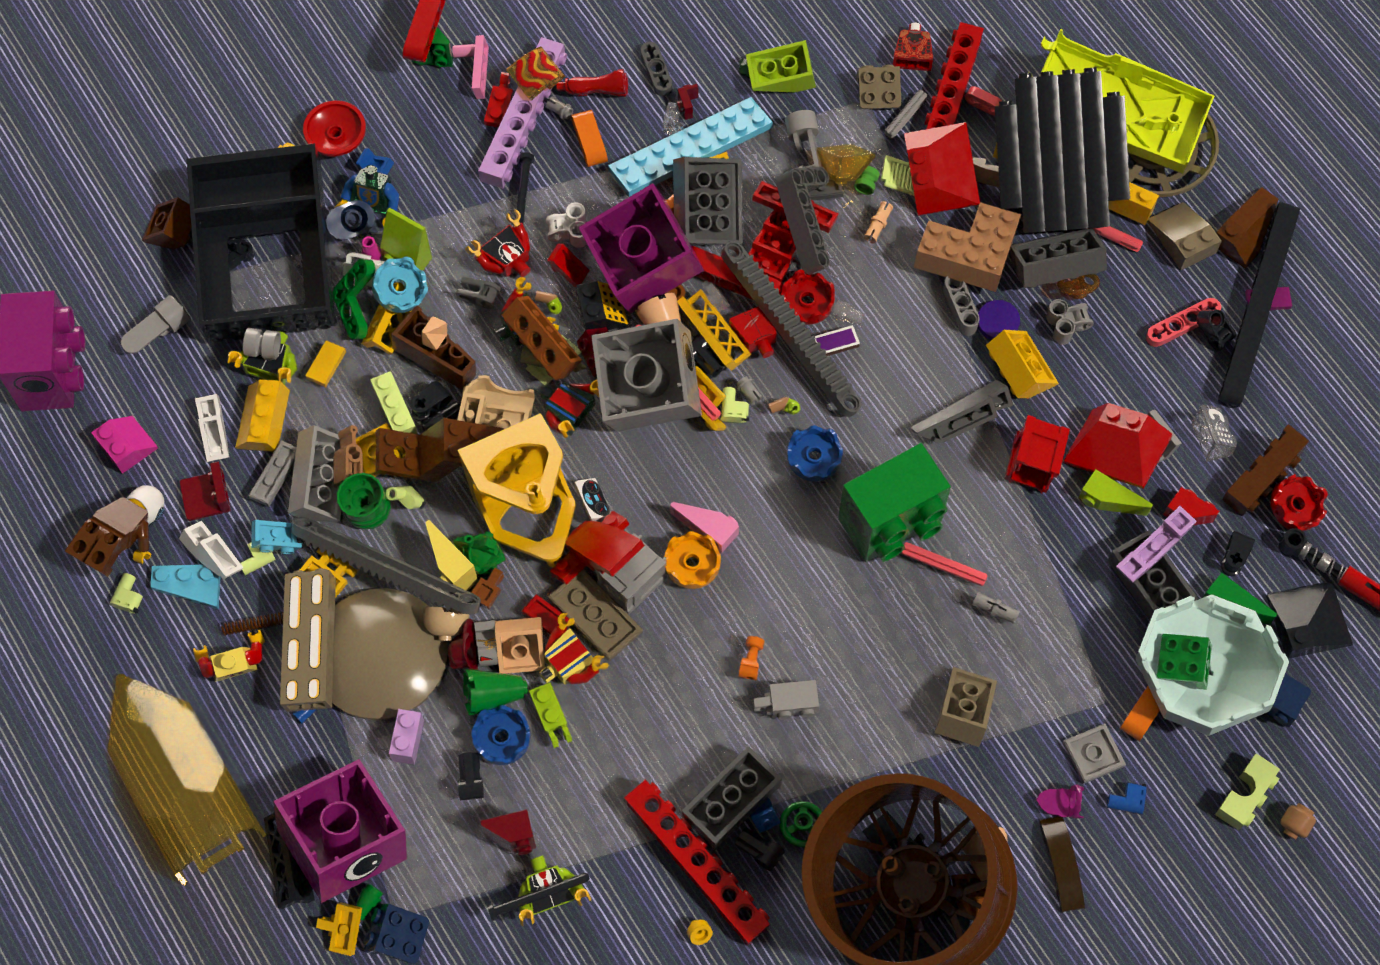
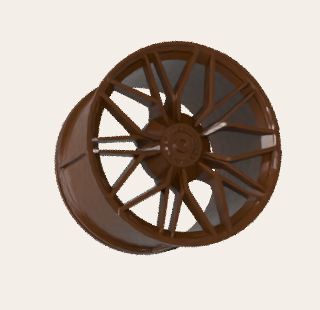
(912, 877)

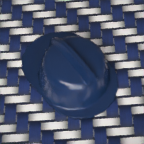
(350, 220)

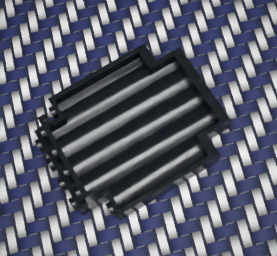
(1062, 151)

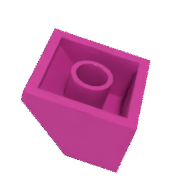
(124, 442)

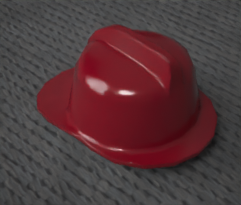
(463, 648)

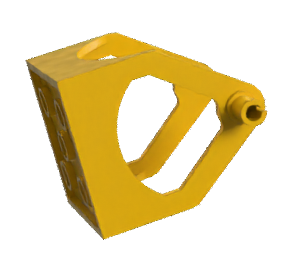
(524, 472)

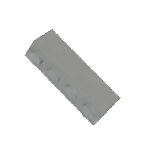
(313, 485)

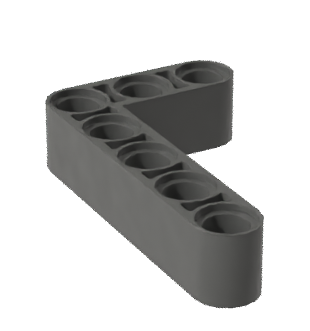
(801, 217)

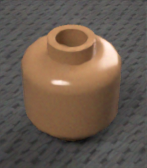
(1298, 821)

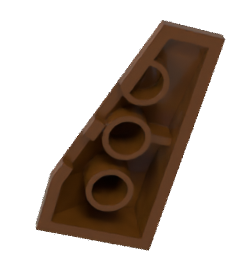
(1247, 227)

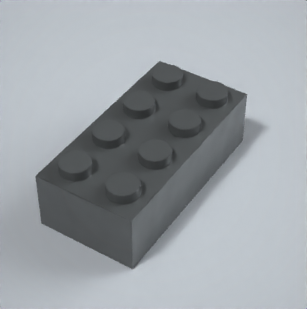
(1058, 258)
(1158, 586)
(731, 797)

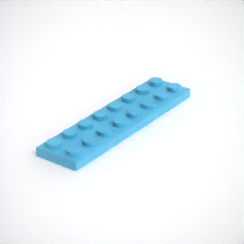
(698, 140)

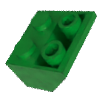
(439, 52)

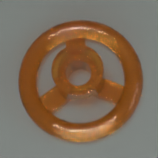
(1078, 287)

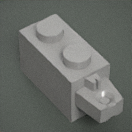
(789, 700)

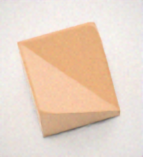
(434, 333)

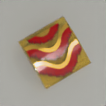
(535, 72)

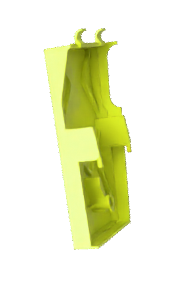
(1160, 110)

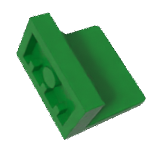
(1185, 659)

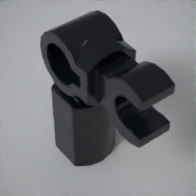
(243, 252)

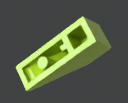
(1109, 495)

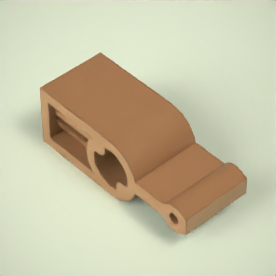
(349, 457)

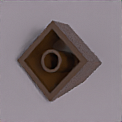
(169, 224)

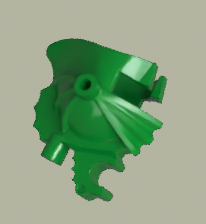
(481, 551)

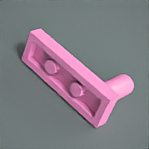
(480, 53)

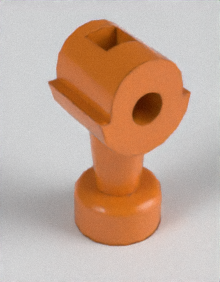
(749, 665)

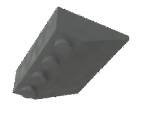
(708, 199)

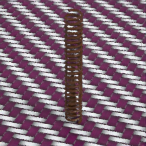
(256, 626)

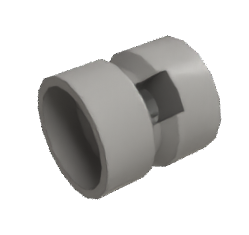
(258, 343)

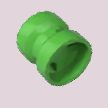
(866, 182)

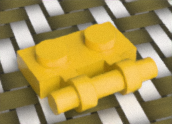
(343, 568)

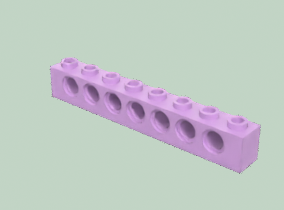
(499, 174)

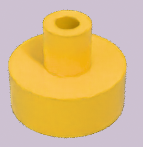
(699, 932)

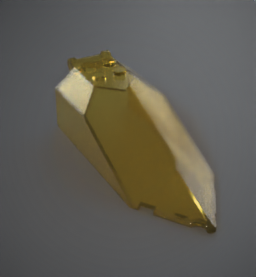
(176, 777)

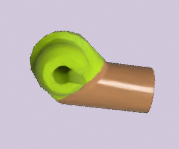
(551, 300)
(785, 404)

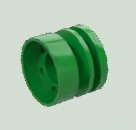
(356, 494)

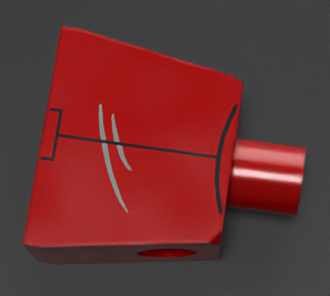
(755, 331)

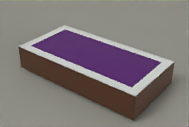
(838, 340)

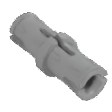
(996, 608)

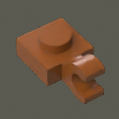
(487, 589)

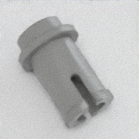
(564, 110)
(748, 389)

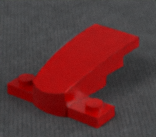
(774, 244)
(599, 547)

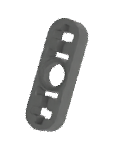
(656, 76)

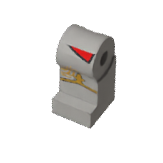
(486, 643)

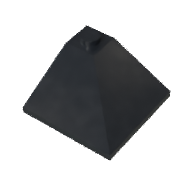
(1309, 620)

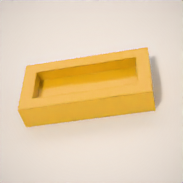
(325, 363)

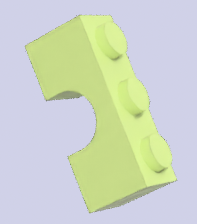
(393, 403)
(1259, 776)

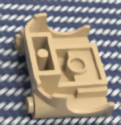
(493, 405)

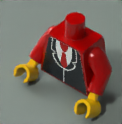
(505, 251)

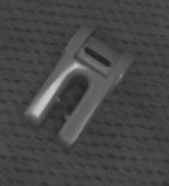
(484, 292)

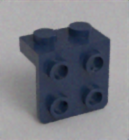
(1289, 701)
(396, 933)

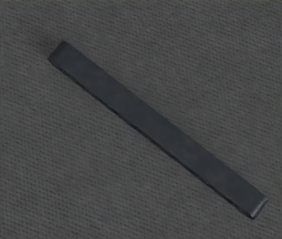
(1259, 306)

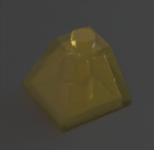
(844, 161)

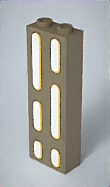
(308, 640)

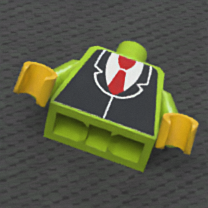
(268, 369)
(545, 877)

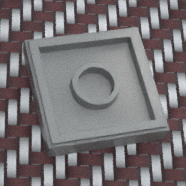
(1094, 753)

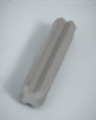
(905, 114)

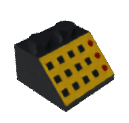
(600, 306)

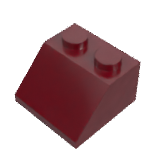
(511, 832)

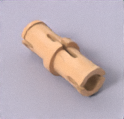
(878, 222)

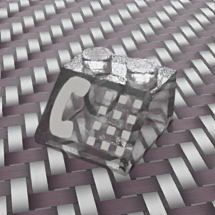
(1213, 433)

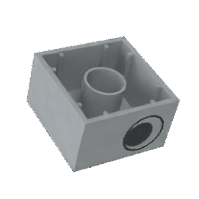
(646, 375)

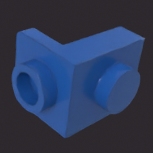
(368, 158)
(765, 816)

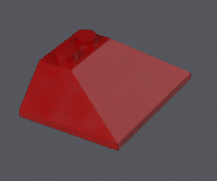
(942, 169)
(1119, 444)

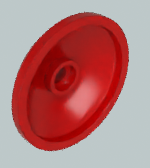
(334, 119)

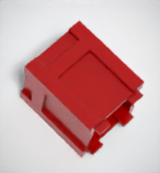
(1037, 454)

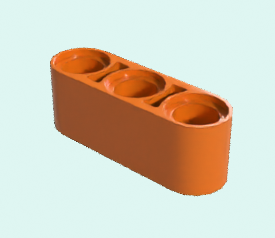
(589, 138)
(1141, 716)

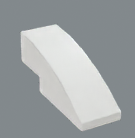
(212, 427)
(210, 550)

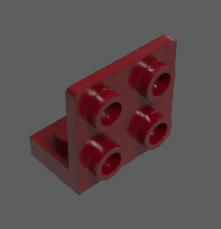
(205, 494)

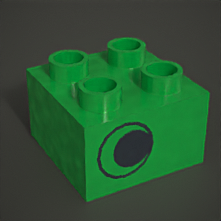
(894, 504)

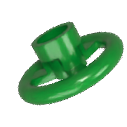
(802, 815)

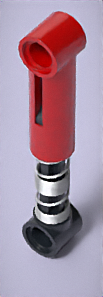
(1347, 577)

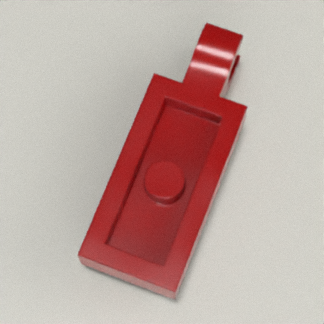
(499, 101)

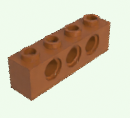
(551, 340)

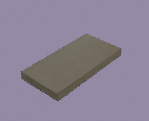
(596, 615)

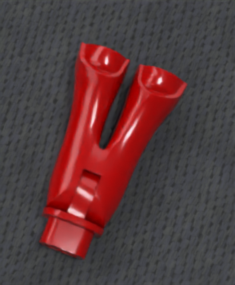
(610, 84)

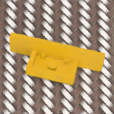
(714, 394)

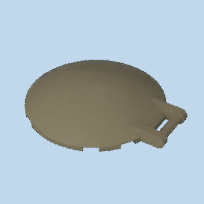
(384, 654)

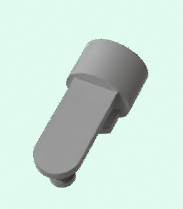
(802, 127)
(167, 317)

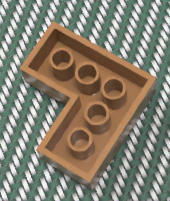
(973, 255)

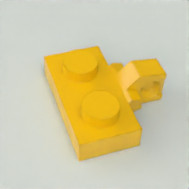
(342, 928)

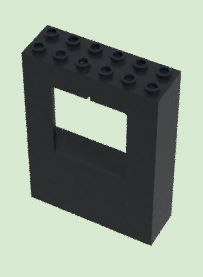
(253, 197)

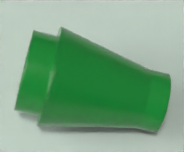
(368, 899)

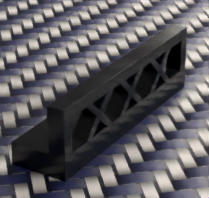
(293, 879)

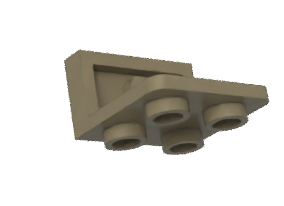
(879, 87)

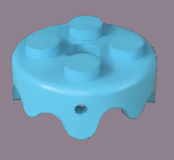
(405, 272)

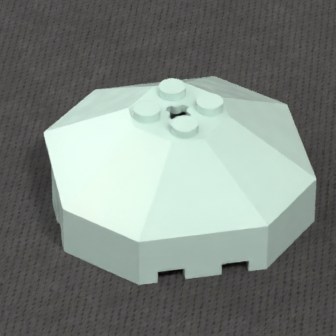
(1243, 663)

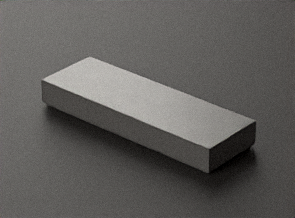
(274, 474)

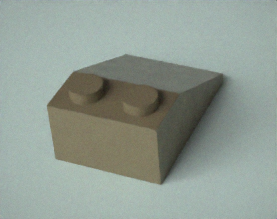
(1185, 235)
(966, 707)

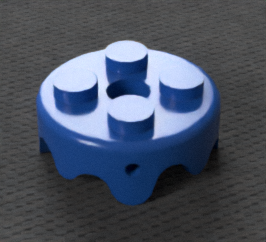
(814, 439)
(497, 720)

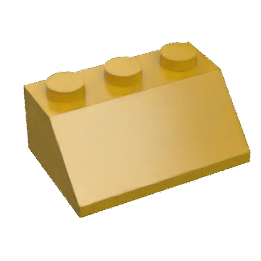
(1021, 363)
(263, 416)

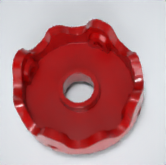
(809, 285)
(1309, 498)

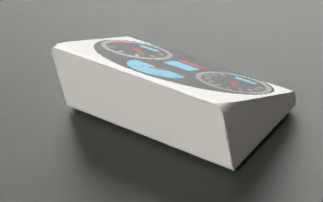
(592, 499)

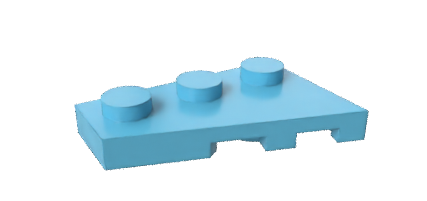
(188, 582)

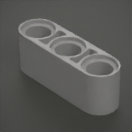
(964, 313)

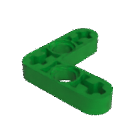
(345, 297)

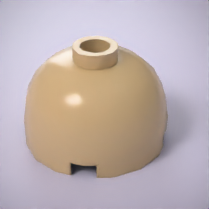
(443, 622)

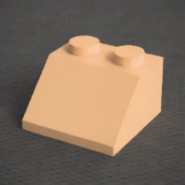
(520, 645)

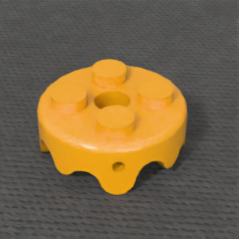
(697, 546)

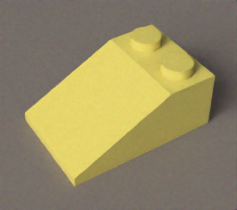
(451, 562)

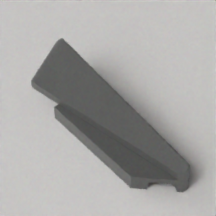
(965, 413)

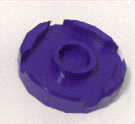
(996, 317)

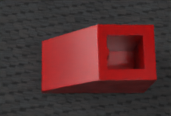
(1200, 510)

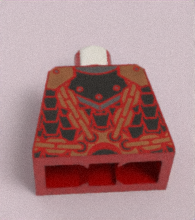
(914, 49)

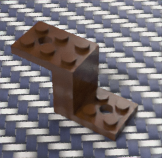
(430, 453)

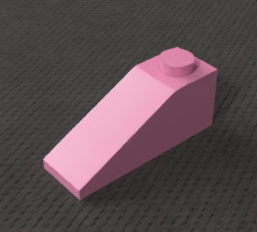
(709, 522)

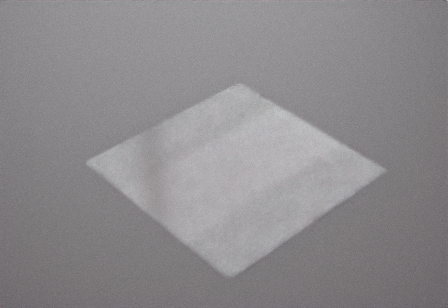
(673, 699)

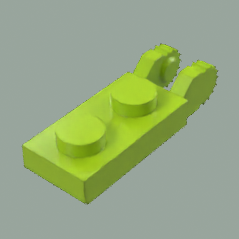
(550, 712)

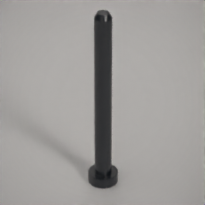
(526, 159)
(536, 895)

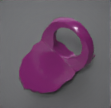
(1062, 801)

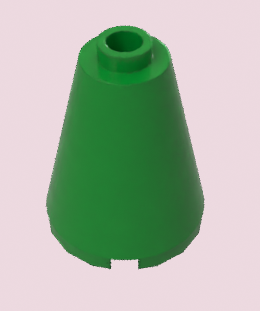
(491, 689)

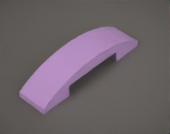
(1156, 545)

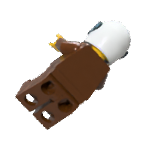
(117, 528)

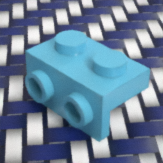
(274, 536)

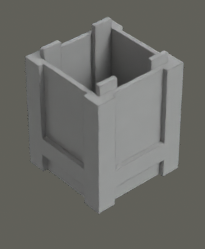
(635, 579)

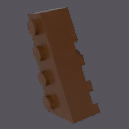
(447, 361)
(1266, 471)

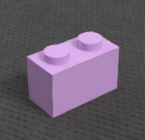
(406, 736)

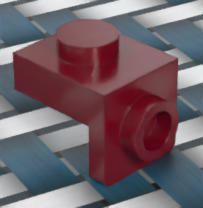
(685, 96)

